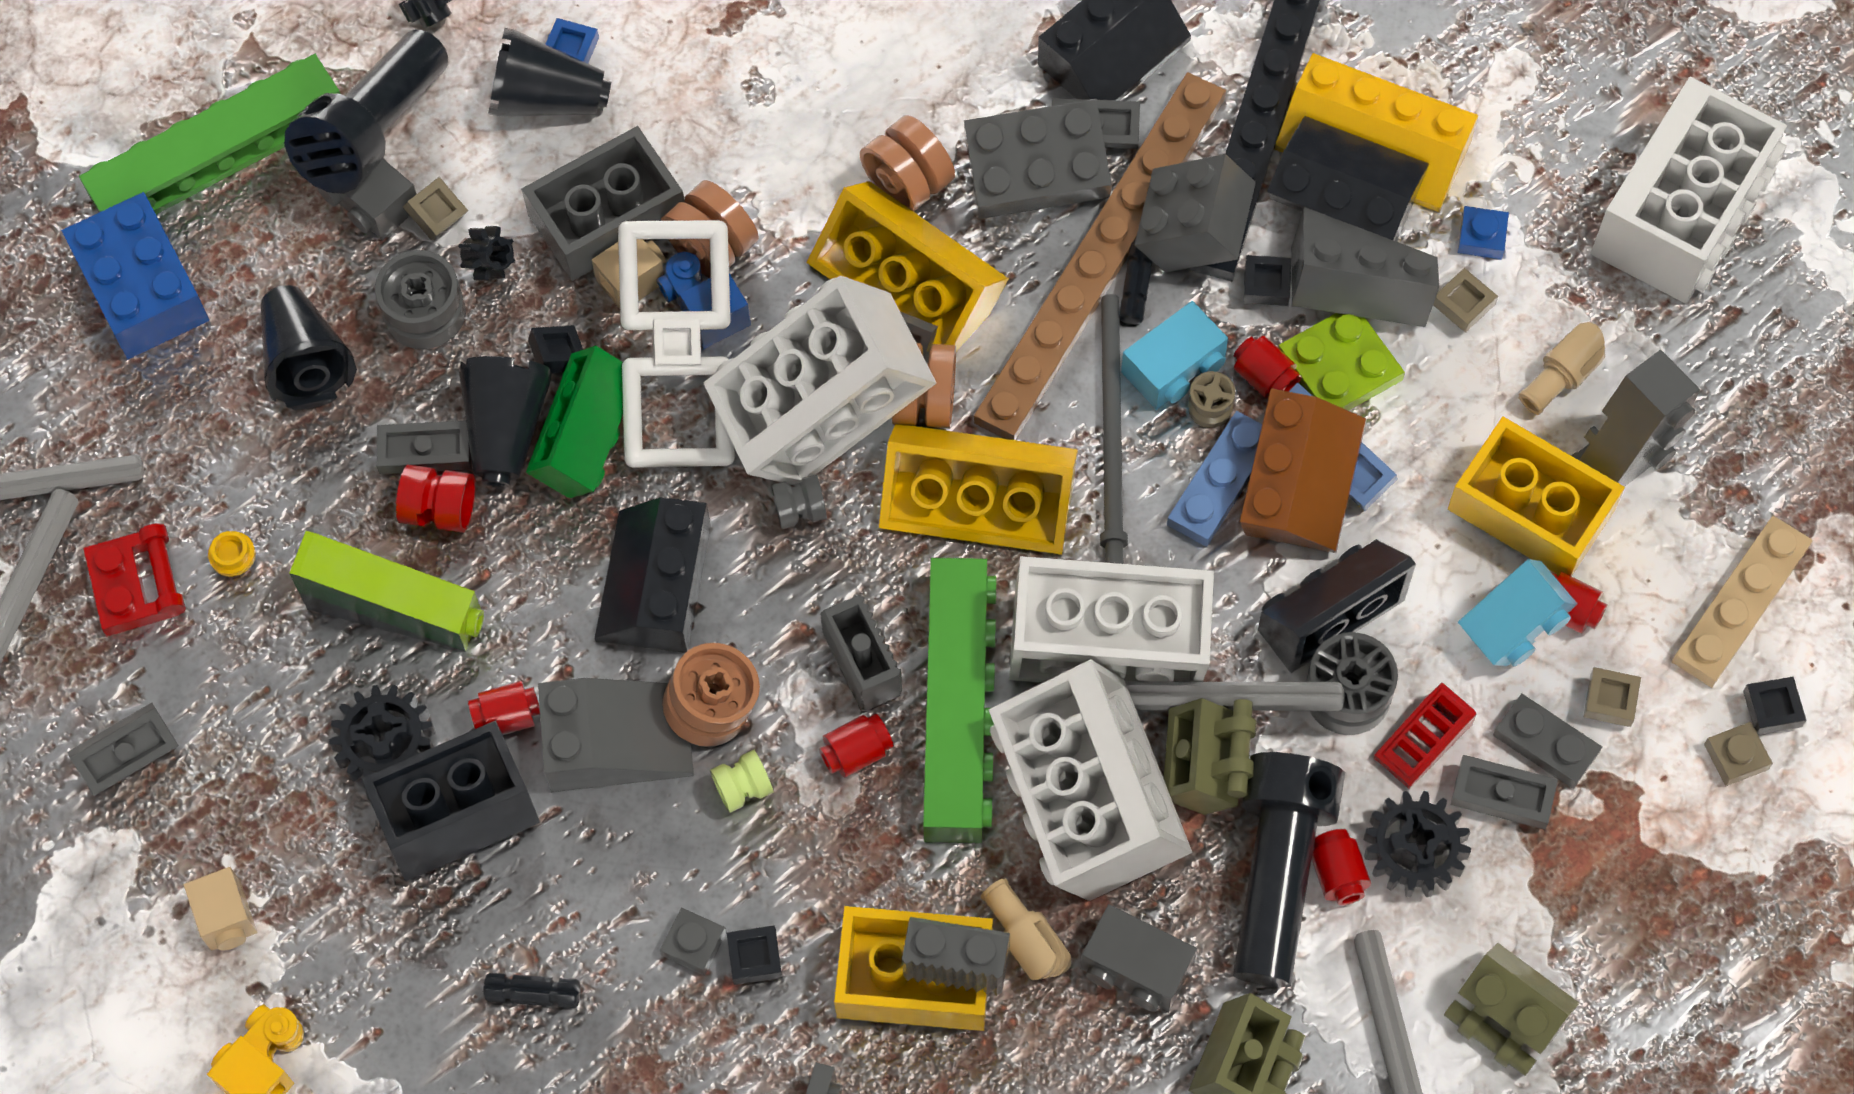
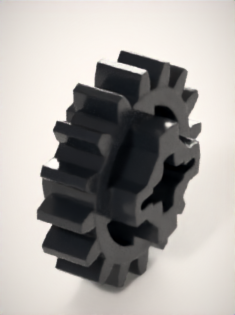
(370, 717)
(1437, 838)

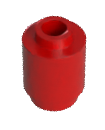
(1265, 366)
(1589, 607)
(508, 705)
(855, 745)
(1340, 867)

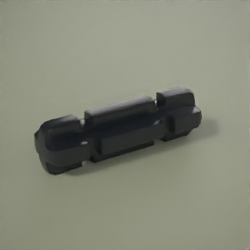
(1135, 287)
(532, 990)

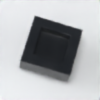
(1267, 280)
(554, 345)
(1774, 705)
(754, 955)

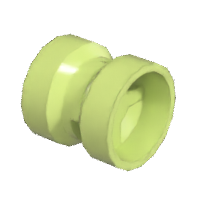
(743, 780)

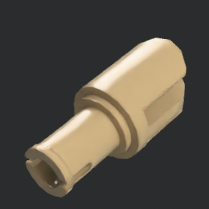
(1565, 366)
(1031, 937)

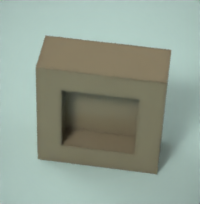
(435, 208)
(1465, 300)
(1612, 697)
(1738, 753)

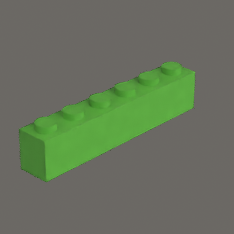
(212, 143)
(957, 701)

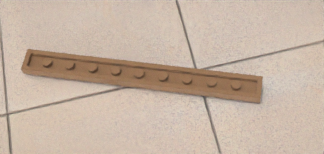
(1095, 262)

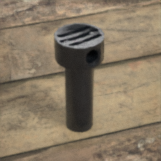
(342, 136)
(1291, 799)

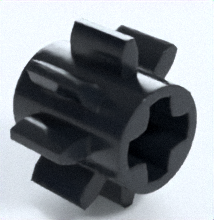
(426, 11)
(486, 253)

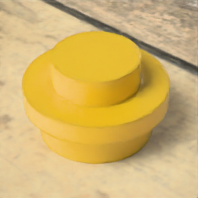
(231, 553)

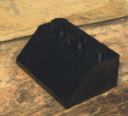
(1110, 45)
(1347, 178)
(654, 575)
(1335, 601)
(450, 801)

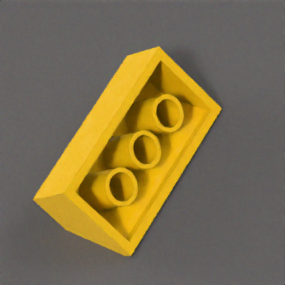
(1385, 116)
(897, 251)
(977, 488)

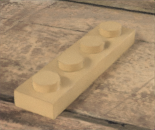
(1742, 601)

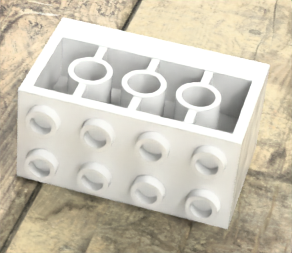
(1690, 191)
(819, 381)
(1122, 616)
(1088, 781)

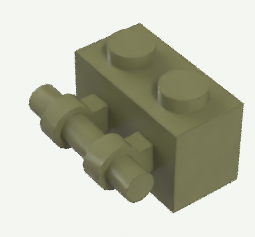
(1209, 754)
(1518, 1001)
(1245, 1047)

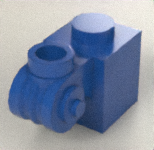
(686, 286)

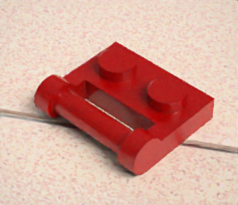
(119, 583)

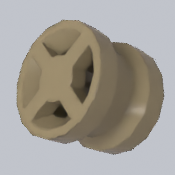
(1211, 388)

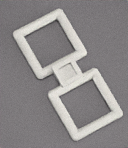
(674, 339)

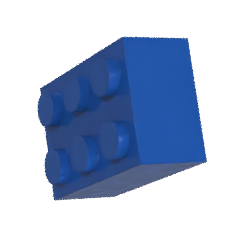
(135, 275)

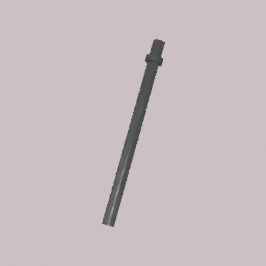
(1113, 537)

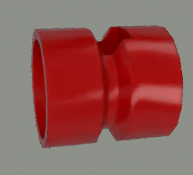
(430, 497)

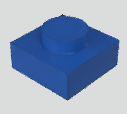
(573, 39)
(1483, 232)

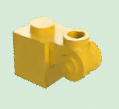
(249, 1063)

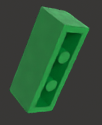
(580, 424)

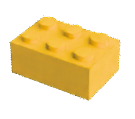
(1535, 497)
(872, 978)

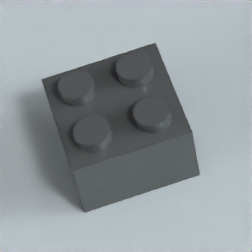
(1195, 213)

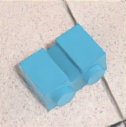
(1174, 354)
(1517, 613)

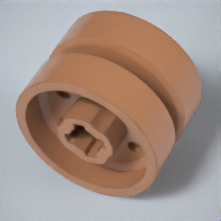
(908, 162)
(712, 202)
(939, 398)
(710, 694)

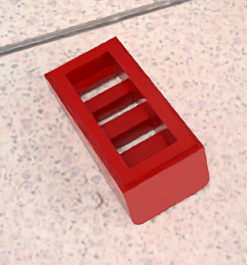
(1453, 707)

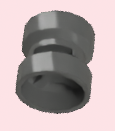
(800, 501)

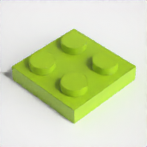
(1343, 361)

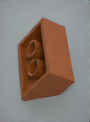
(1302, 471)

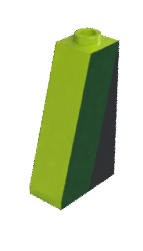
(383, 593)

